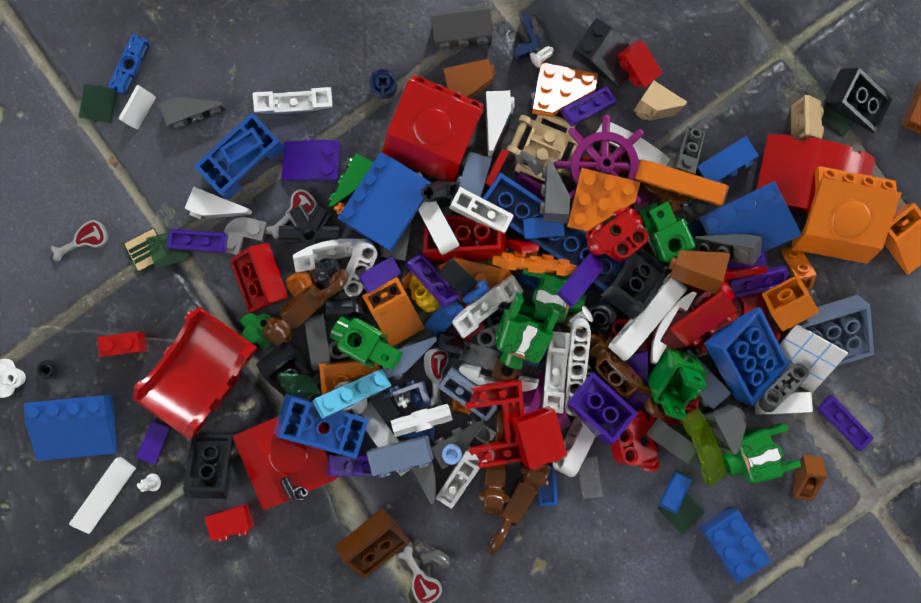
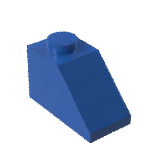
(443, 318)

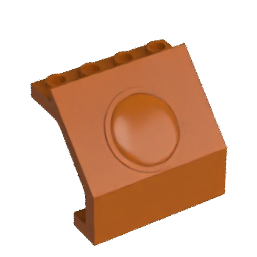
(848, 215)

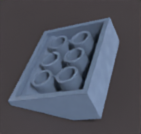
(846, 325)

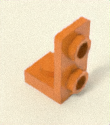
(799, 266)

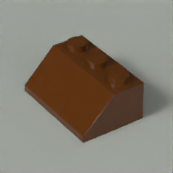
(372, 544)

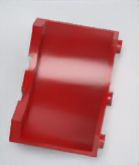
(794, 164)
(195, 373)

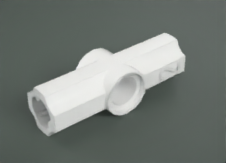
(421, 420)

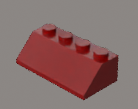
(474, 238)

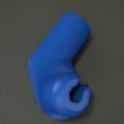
(473, 296)

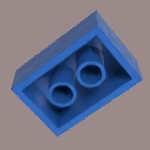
(734, 544)

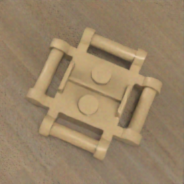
(543, 143)

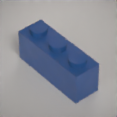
(728, 161)

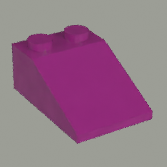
(534, 400)

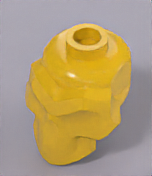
(422, 296)

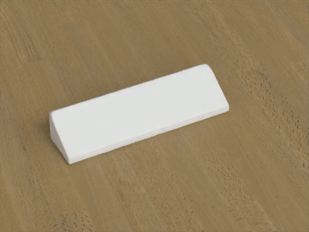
(102, 495)

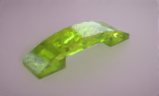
(706, 446)

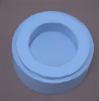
(451, 454)

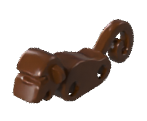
(662, 195)
(301, 308)
(620, 372)
(495, 477)
(520, 500)

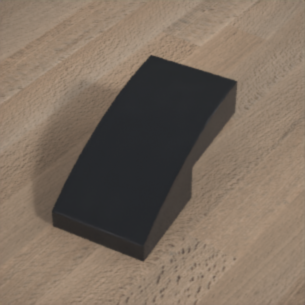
(457, 277)

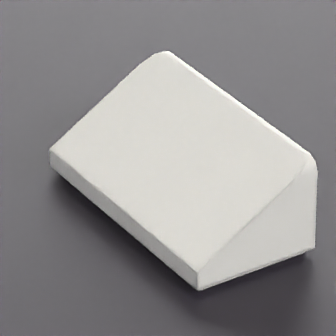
(137, 107)

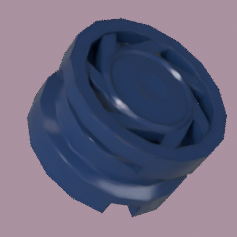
(383, 83)

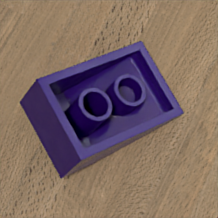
(312, 161)
(601, 409)

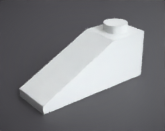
(211, 206)
(481, 210)
(458, 479)

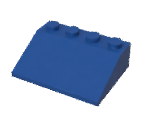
(384, 202)
(756, 214)
(747, 356)
(71, 427)

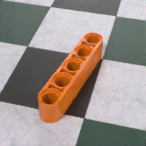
(681, 182)

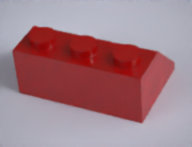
(258, 277)
(705, 319)

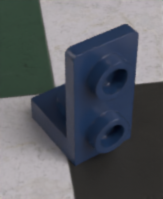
(523, 50)
(418, 393)

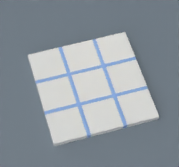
(813, 352)

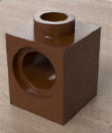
(496, 373)

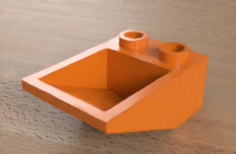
(905, 237)
(394, 312)

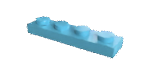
(351, 393)

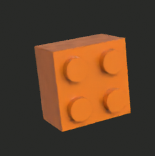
(790, 303)

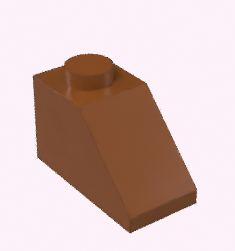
(809, 477)

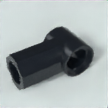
(439, 191)
(351, 308)

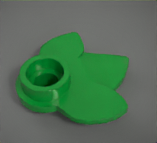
(253, 329)

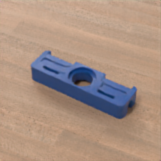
(134, 51)

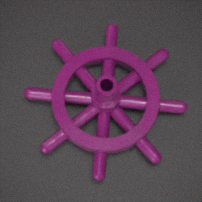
(603, 163)

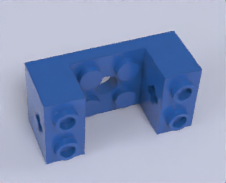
(225, 177)
(300, 423)

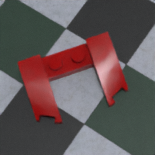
(510, 395)

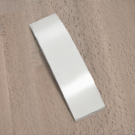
(292, 101)
(643, 148)
(332, 249)
(479, 310)
(658, 347)
(556, 371)
(473, 373)
(378, 429)

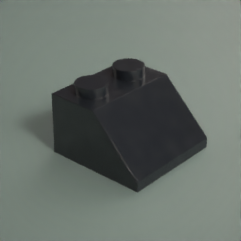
(283, 360)

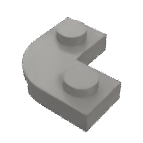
(243, 228)

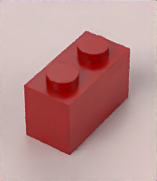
(639, 64)
(121, 344)
(229, 522)

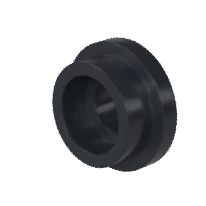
(41, 369)

